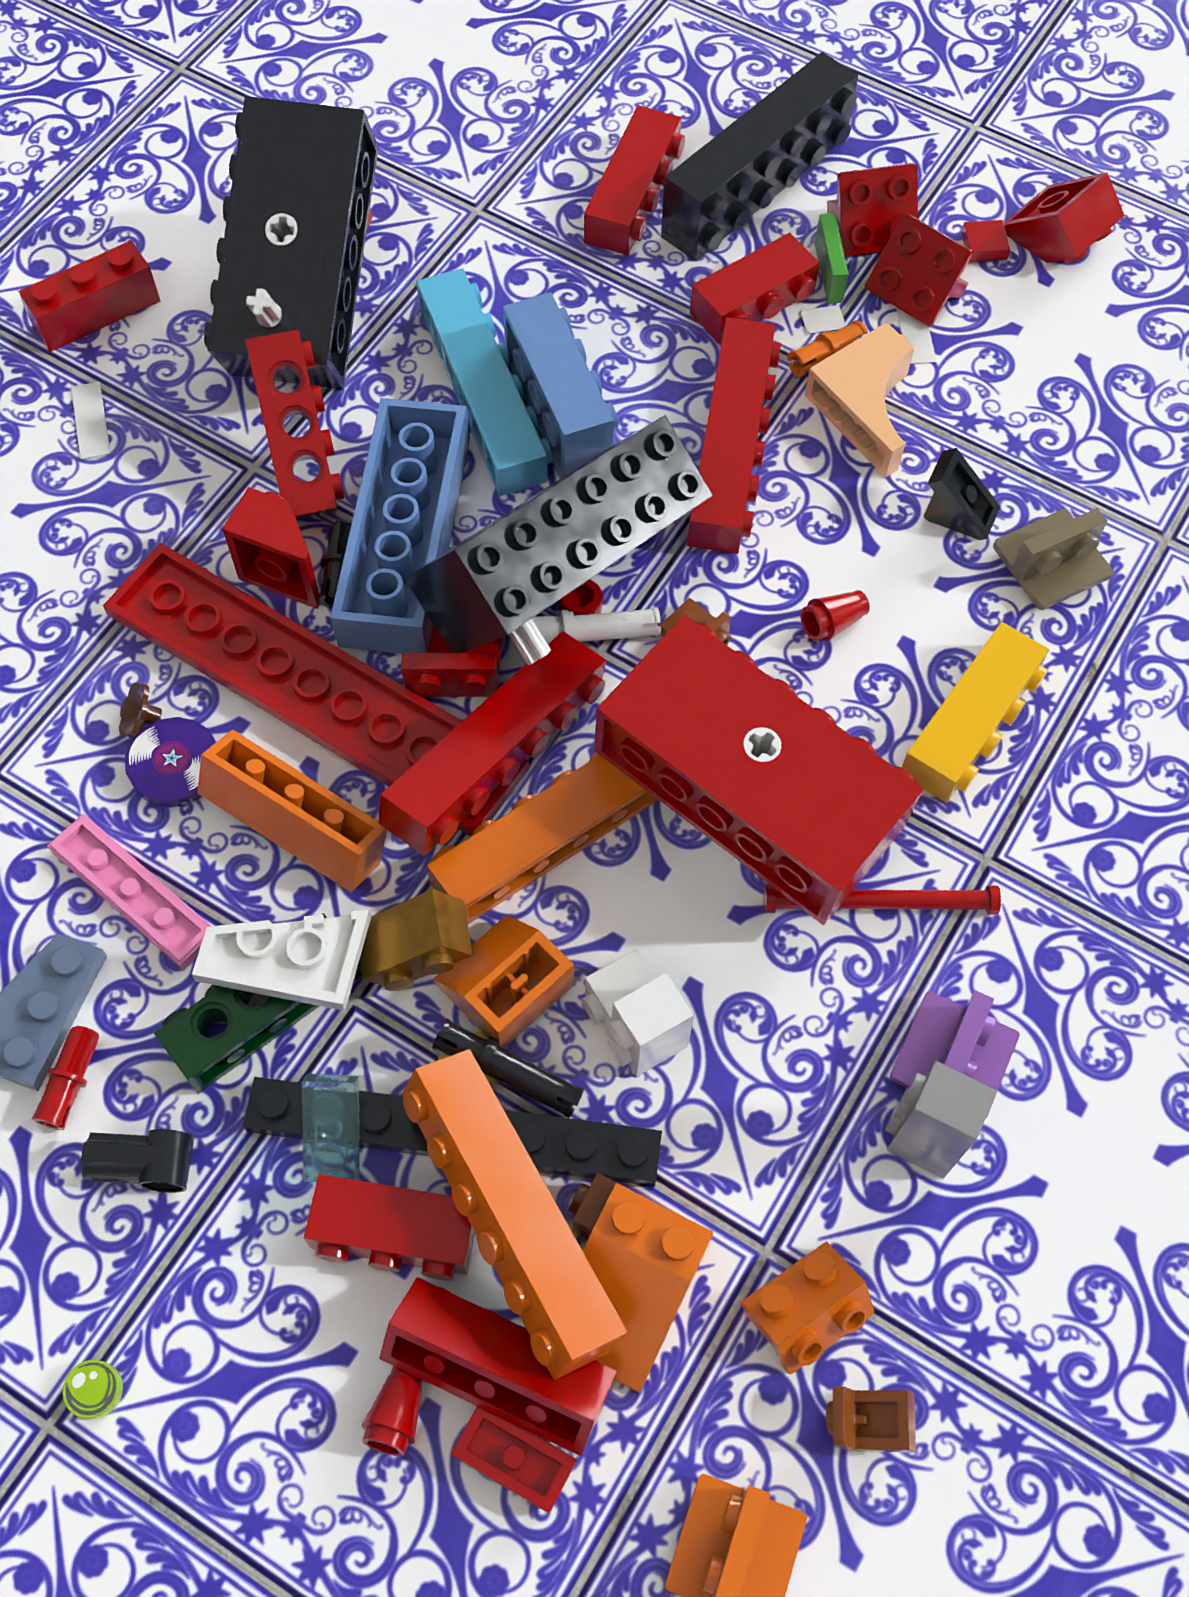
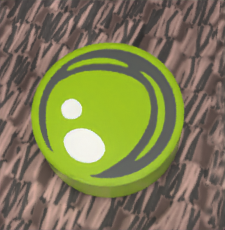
(92, 1389)

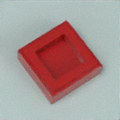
(986, 240)

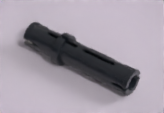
(510, 1068)

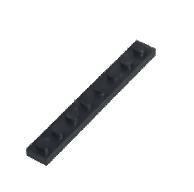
(551, 1141)

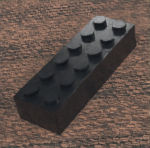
(758, 156)

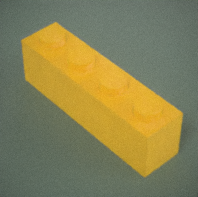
(975, 711)

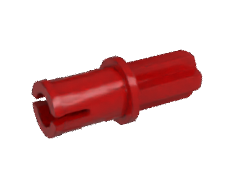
(66, 1078)

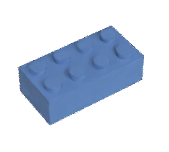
(558, 382)

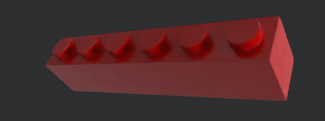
(732, 435)
(491, 745)

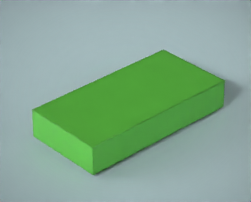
(831, 258)

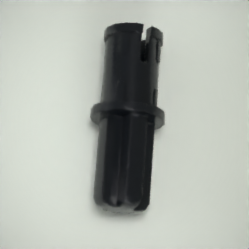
(333, 562)

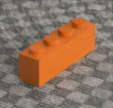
(291, 810)

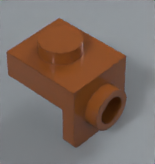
(872, 1420)

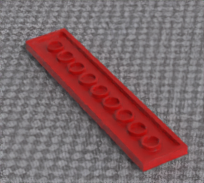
(286, 670)

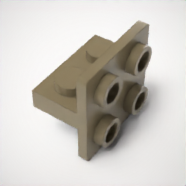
(1056, 556)

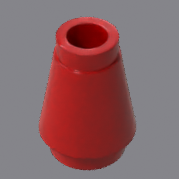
(832, 614)
(394, 1414)

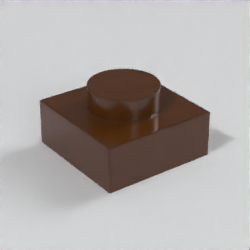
(589, 1204)

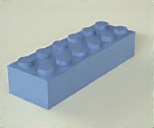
(400, 524)

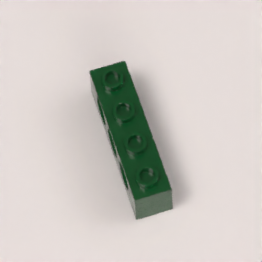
(248, 1030)

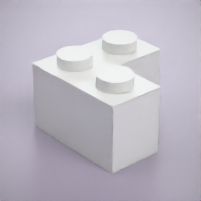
(639, 1011)

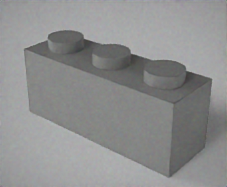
(939, 1118)

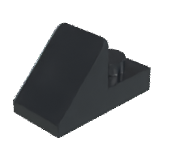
(960, 497)

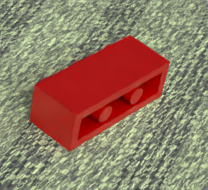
(755, 285)
(90, 295)
(388, 1227)

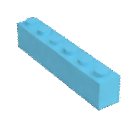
(483, 382)

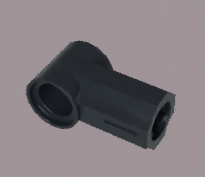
(151, 1160)

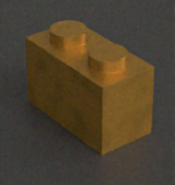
(415, 940)

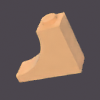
(853, 390)

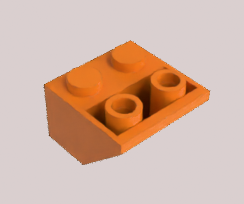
(508, 979)

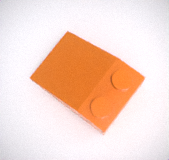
(646, 1267)

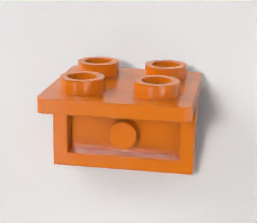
(735, 1543)

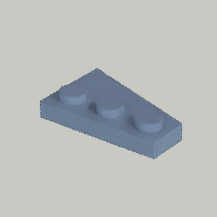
(42, 1007)

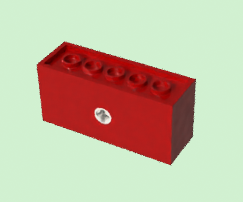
(755, 767)

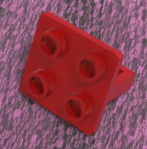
(872, 204)
(919, 270)

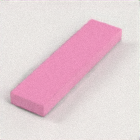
(131, 890)

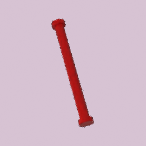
(903, 899)

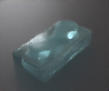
(330, 1126)

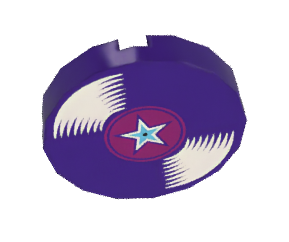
(167, 759)

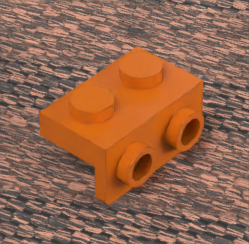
(810, 1307)

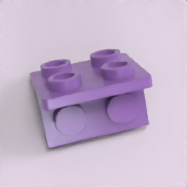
(957, 1038)

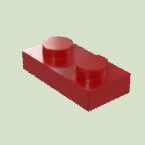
(514, 1458)

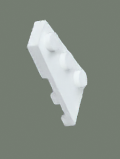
(292, 960)

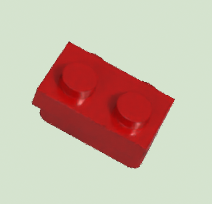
(452, 674)

